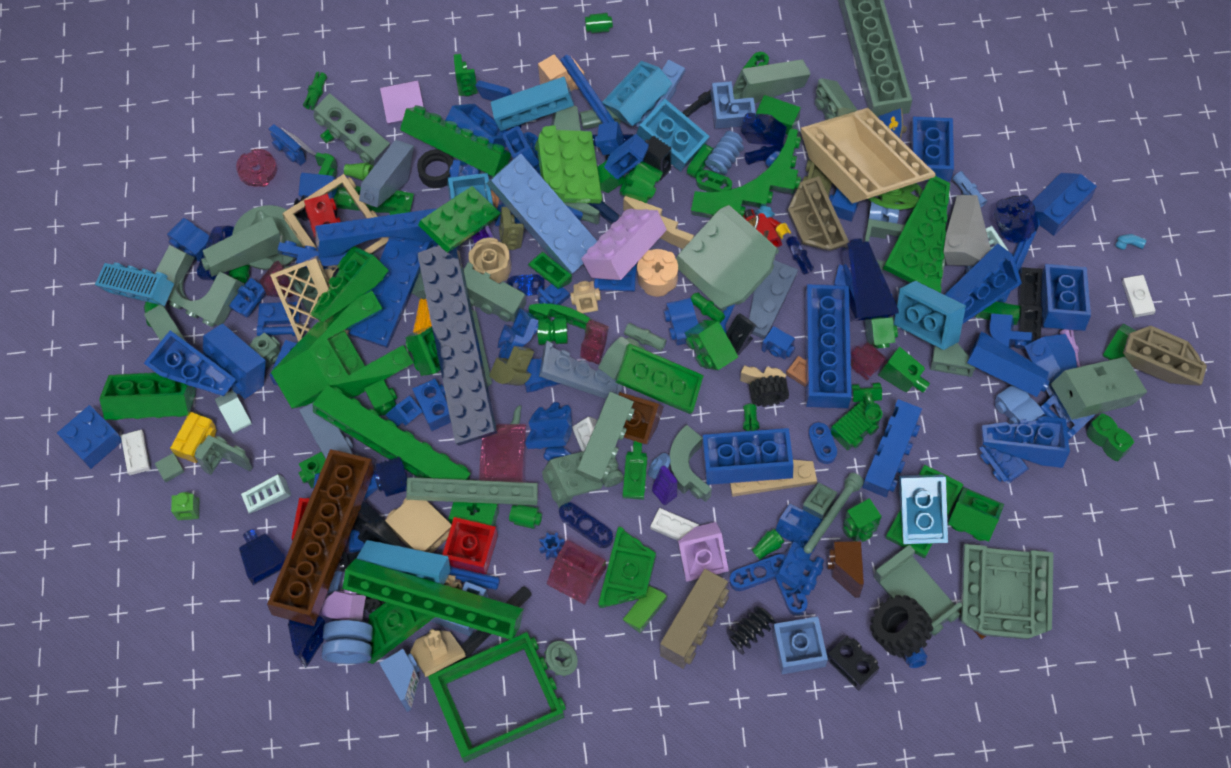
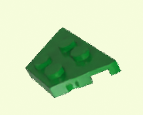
(627, 571)
(392, 626)

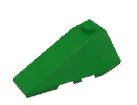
(356, 276)

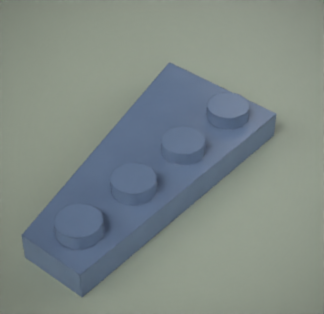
(770, 297)
(565, 370)

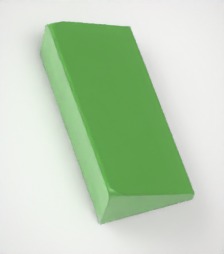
(645, 609)

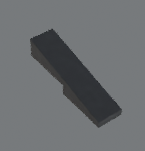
(1030, 301)

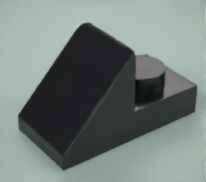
(740, 333)

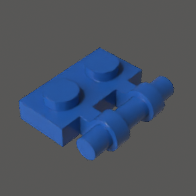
(793, 566)

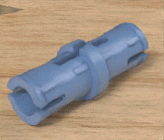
(968, 188)

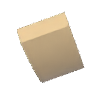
(752, 373)

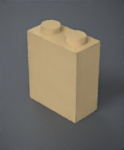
(419, 525)

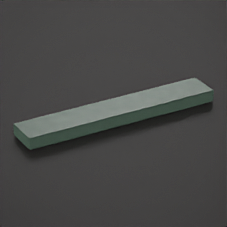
(472, 491)

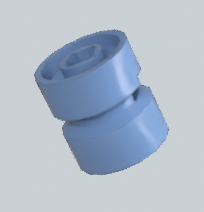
(883, 214)

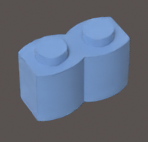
(1017, 405)

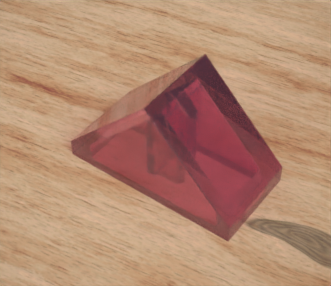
(267, 283)

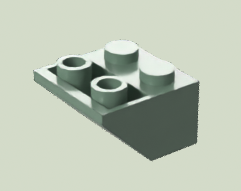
(832, 99)

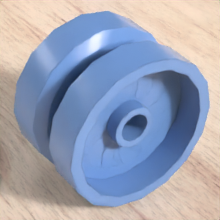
(347, 642)

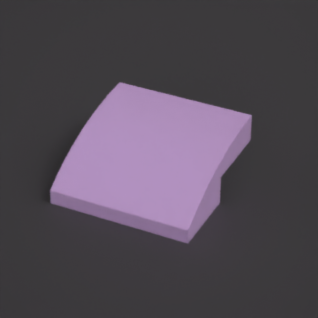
(398, 98)

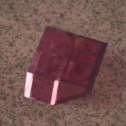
(576, 572)

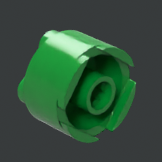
(640, 182)

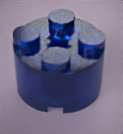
(1016, 218)

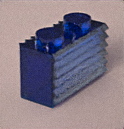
(391, 476)

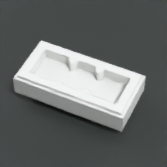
(1138, 296)
(135, 452)
(671, 525)

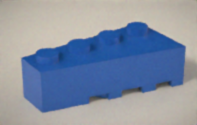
(986, 282)

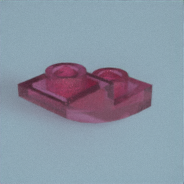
(594, 342)

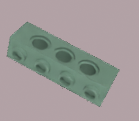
(332, 107)

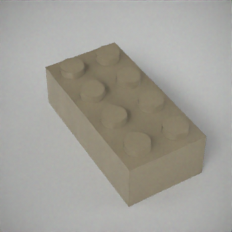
(694, 618)

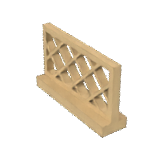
(320, 283)

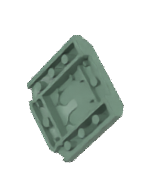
(727, 258)
(1007, 592)

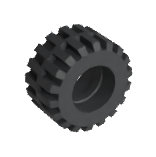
(912, 636)

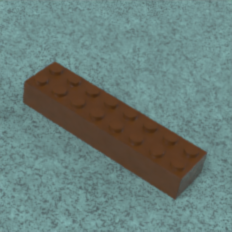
(321, 537)

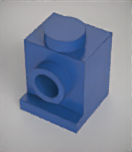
(779, 343)
(404, 412)

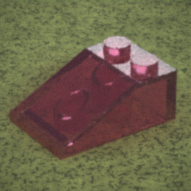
(504, 454)

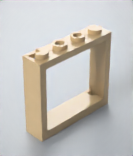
(349, 185)

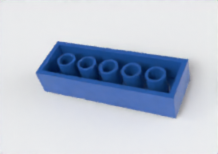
(827, 346)

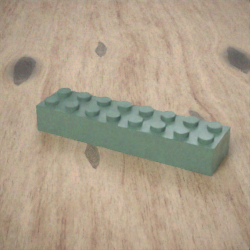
(876, 56)

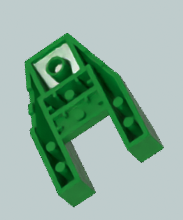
(330, 359)

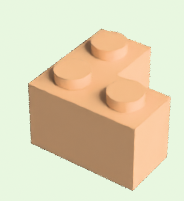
(553, 69)

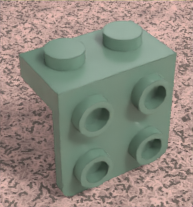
(214, 449)
(563, 481)

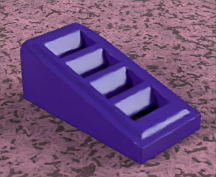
(665, 486)

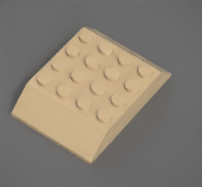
(862, 155)

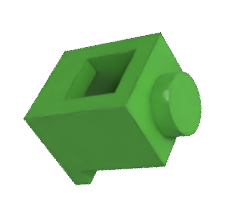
(185, 503)

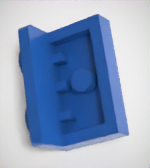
(1006, 465)

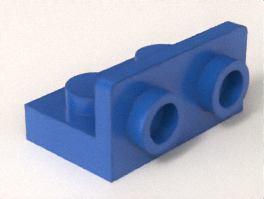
(797, 525)

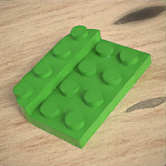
(569, 164)

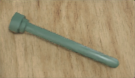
(852, 484)

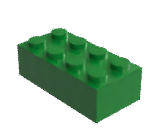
(145, 397)

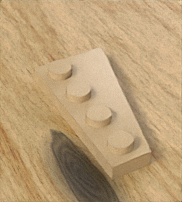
(803, 475)

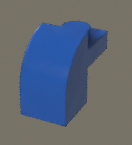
(1002, 330)

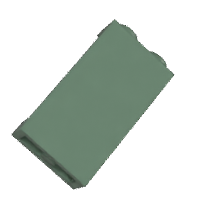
(905, 576)

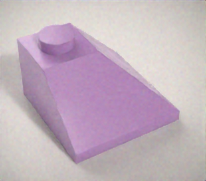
(702, 550)

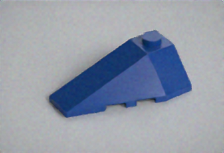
(1055, 356)
(185, 364)
(1036, 441)

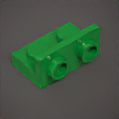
(465, 77)

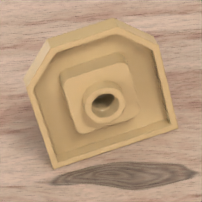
(436, 651)

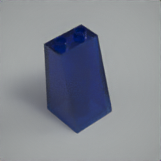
(867, 286)

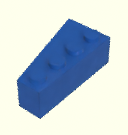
(892, 449)

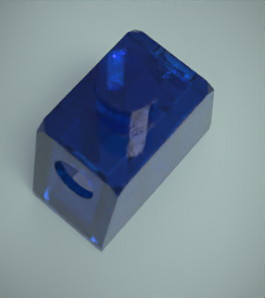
(763, 129)
(260, 556)

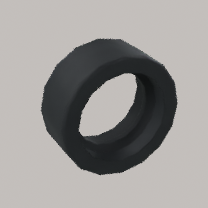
(433, 156)

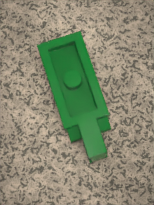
(635, 473)

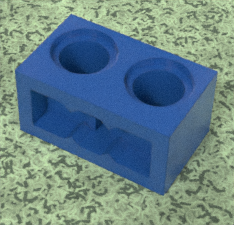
(432, 405)

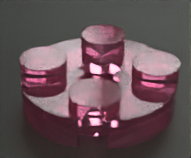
(259, 177)

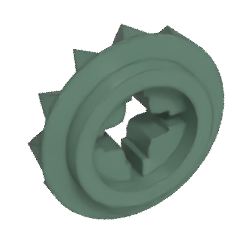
(564, 651)

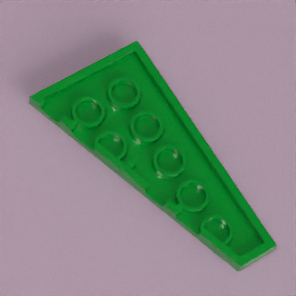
(921, 245)

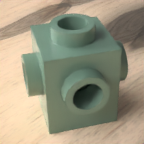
(267, 348)

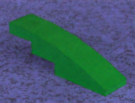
(396, 200)

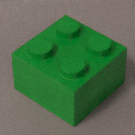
(710, 345)

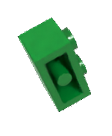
(880, 331)
(861, 521)

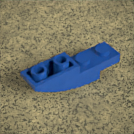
(302, 254)

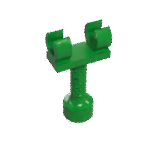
(869, 395)

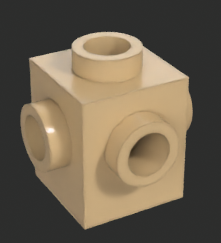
(585, 297)

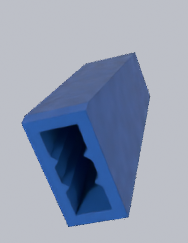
(1007, 365)

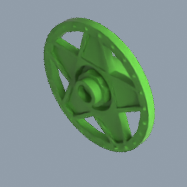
(899, 195)

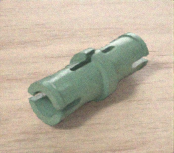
(645, 337)

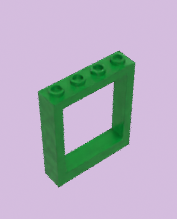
(441, 678)

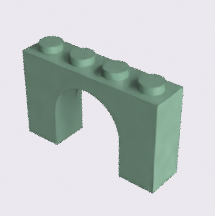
(214, 305)

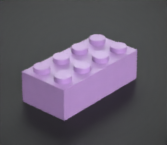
(624, 244)

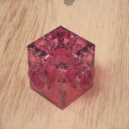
(866, 360)

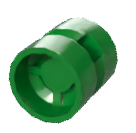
(552, 331)

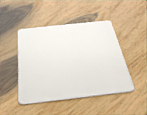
(300, 142)

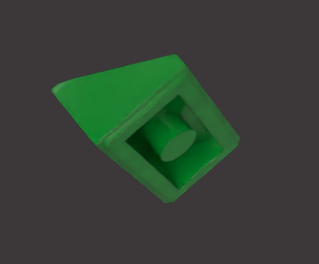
(551, 270)
(1000, 308)

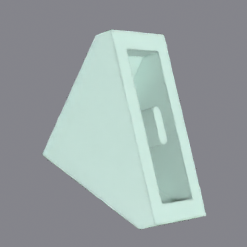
(233, 411)

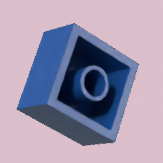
(89, 436)

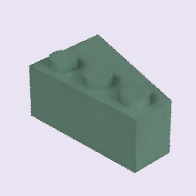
(491, 296)

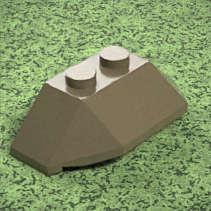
(816, 217)
(1164, 356)

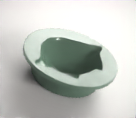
(286, 234)

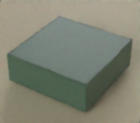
(169, 467)

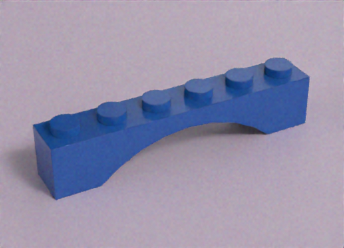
(338, 237)

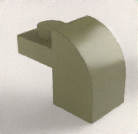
(513, 370)

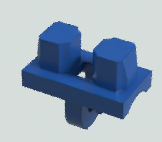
(255, 294)

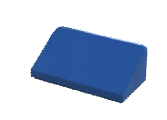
(313, 182)

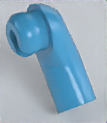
(1131, 239)

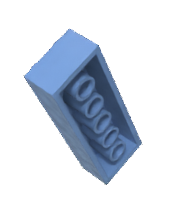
(542, 213)

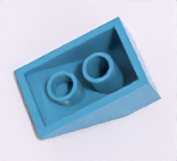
(923, 509)

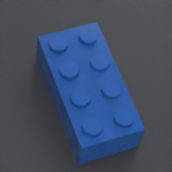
(748, 456)

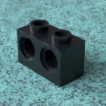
(848, 666)

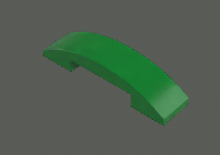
(573, 317)

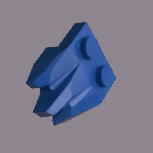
(517, 335)
(550, 427)

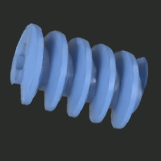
(725, 153)

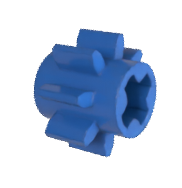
(549, 541)

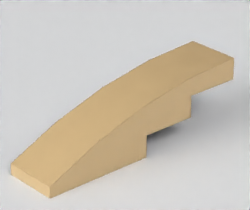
(672, 234)

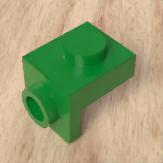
(327, 164)

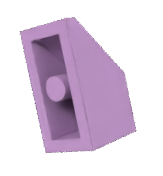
(344, 606)

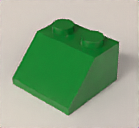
(424, 351)
(976, 515)

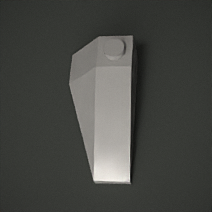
(966, 234)

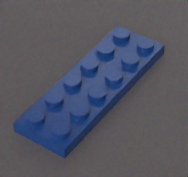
(393, 291)

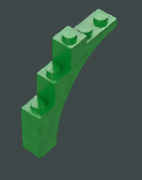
(756, 192)

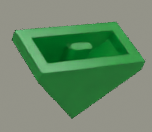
(1117, 345)

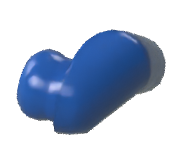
(552, 452)

